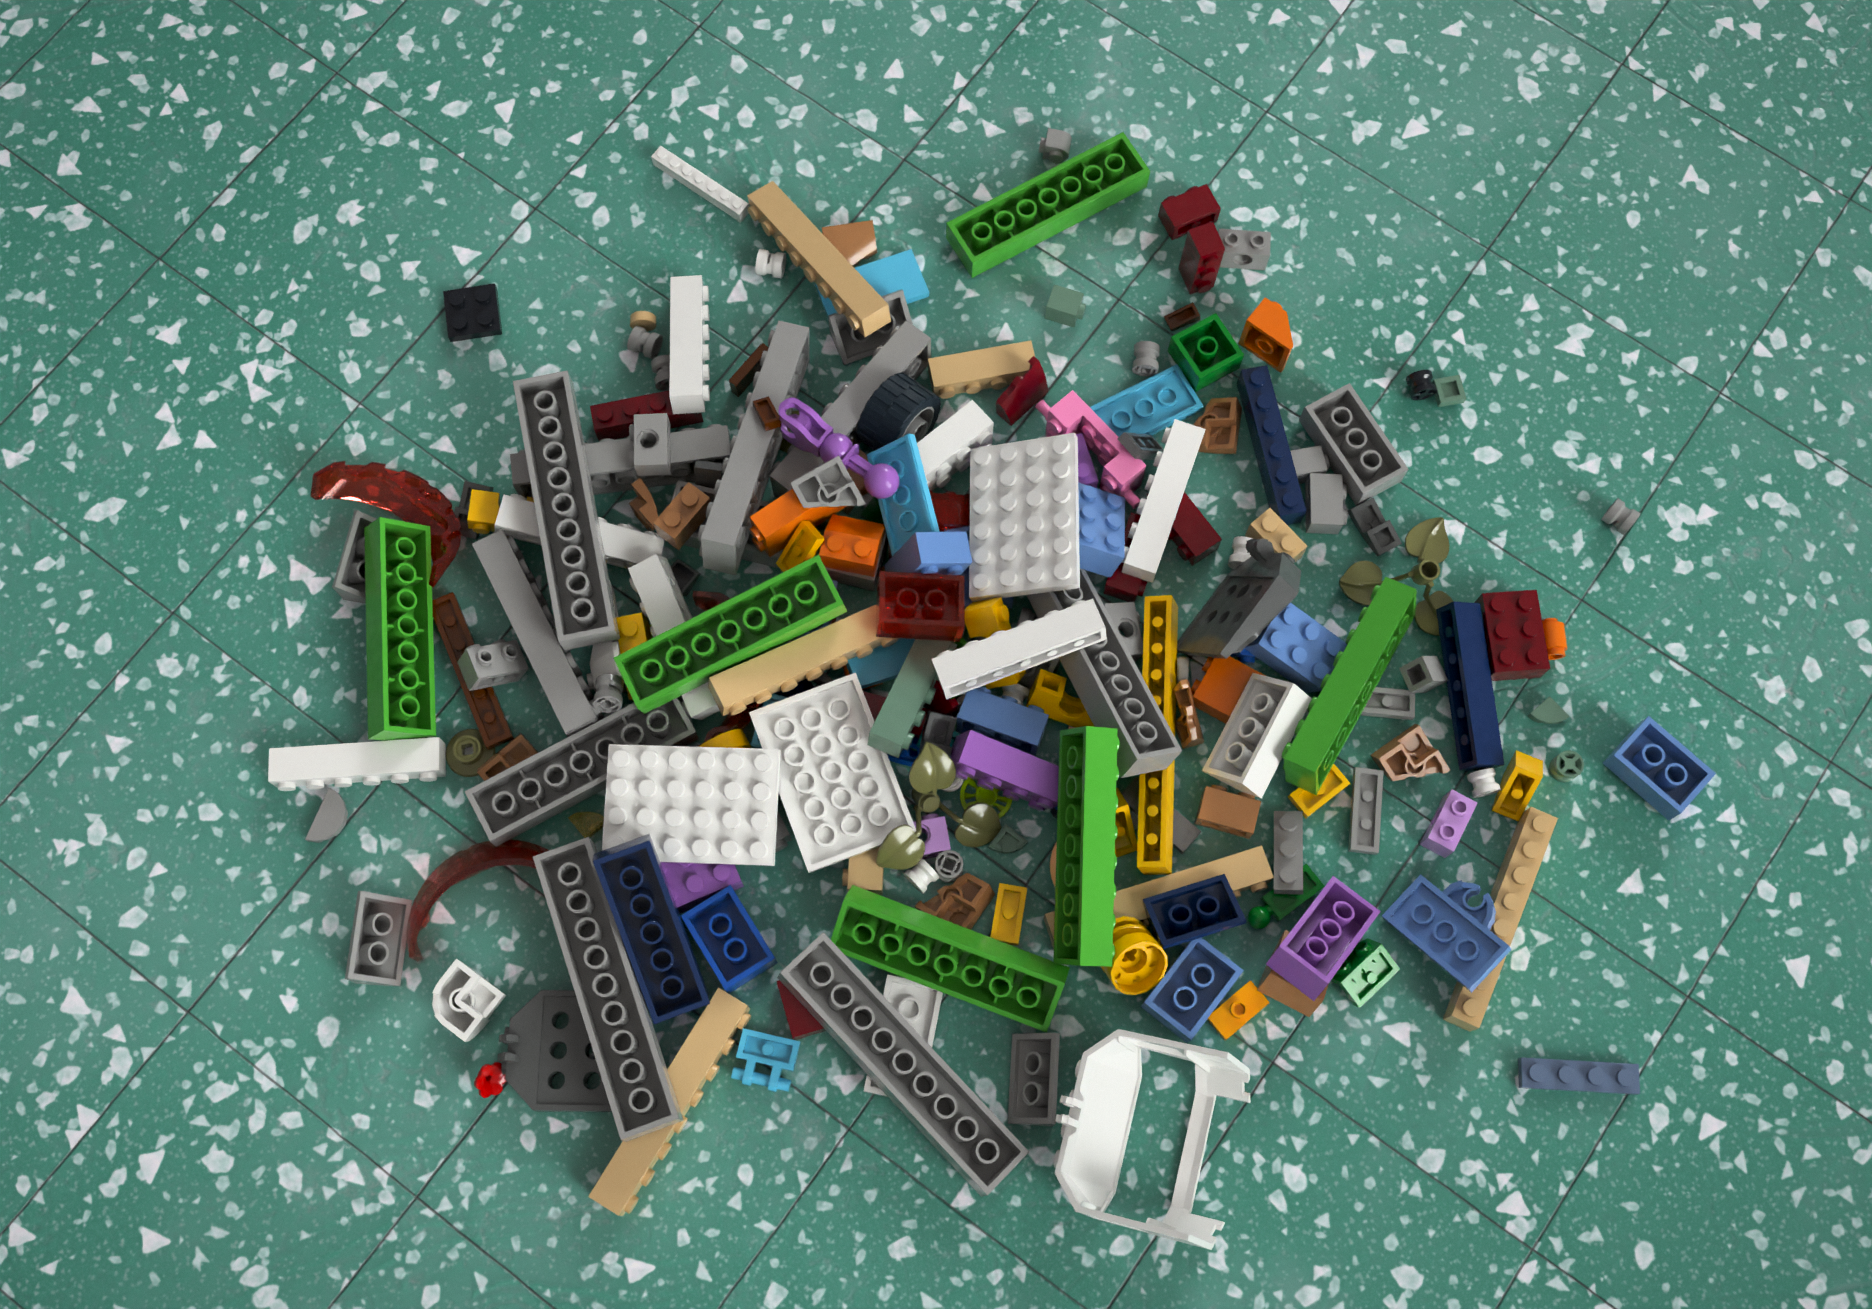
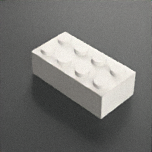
(950, 444)

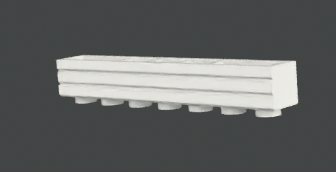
(700, 184)

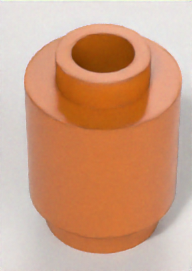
(1555, 638)

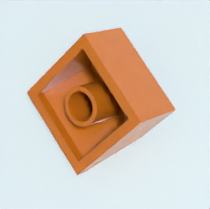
(1268, 334)
(852, 545)

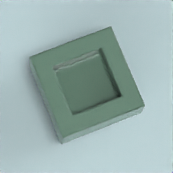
(1449, 391)

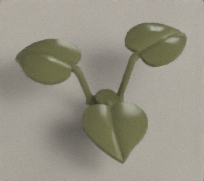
(1431, 546)
(930, 772)

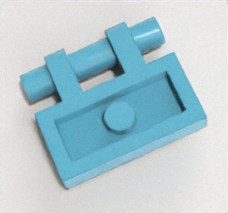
(766, 1050)

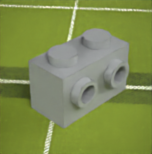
(492, 664)

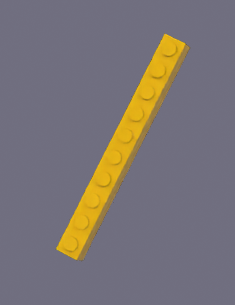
(1157, 787)

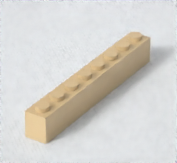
(818, 259)
(796, 661)
(1243, 871)
(1509, 898)
(688, 1073)

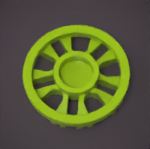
(984, 796)

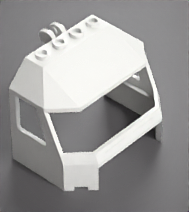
(1101, 1121)

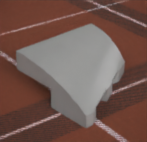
(827, 486)

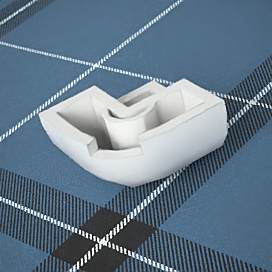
(464, 1001)

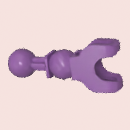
(817, 437)

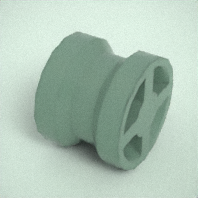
(1571, 761)

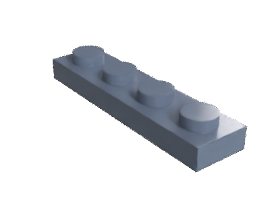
(1578, 1076)

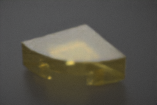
(587, 822)

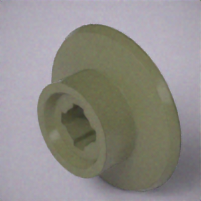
(467, 764)

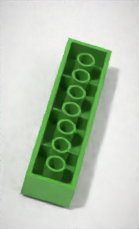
(1047, 204)
(399, 631)
(730, 634)
(1349, 685)
(1086, 846)
(949, 958)

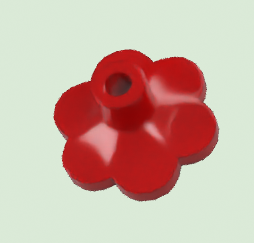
(490, 1080)

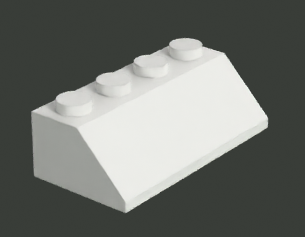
(1257, 734)

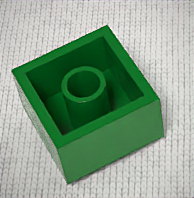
(1205, 352)

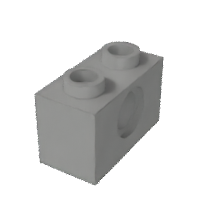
(1245, 249)
(651, 429)
(1128, 621)

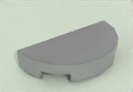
(329, 818)

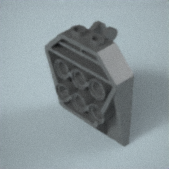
(1243, 603)
(532, 1062)

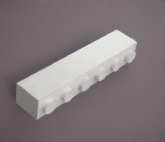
(688, 344)
(1162, 503)
(621, 543)
(667, 609)
(1019, 648)
(357, 762)

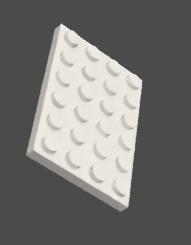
(1024, 518)
(830, 781)
(694, 802)

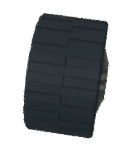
(897, 409)

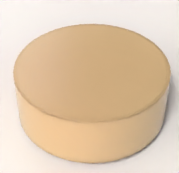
(643, 319)

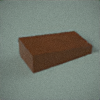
(1182, 317)
(767, 413)

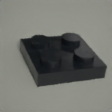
(472, 312)

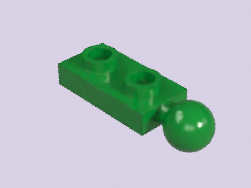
(1282, 904)

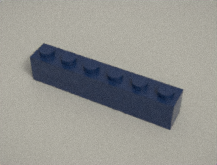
(1270, 444)
(1469, 686)

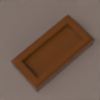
(745, 374)

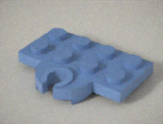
(1449, 929)

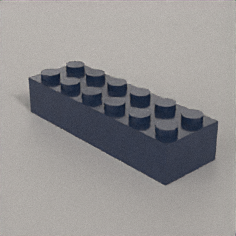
(651, 928)

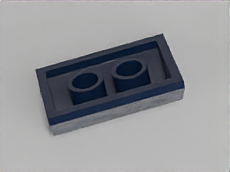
(1193, 911)

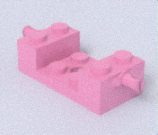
(1121, 471)

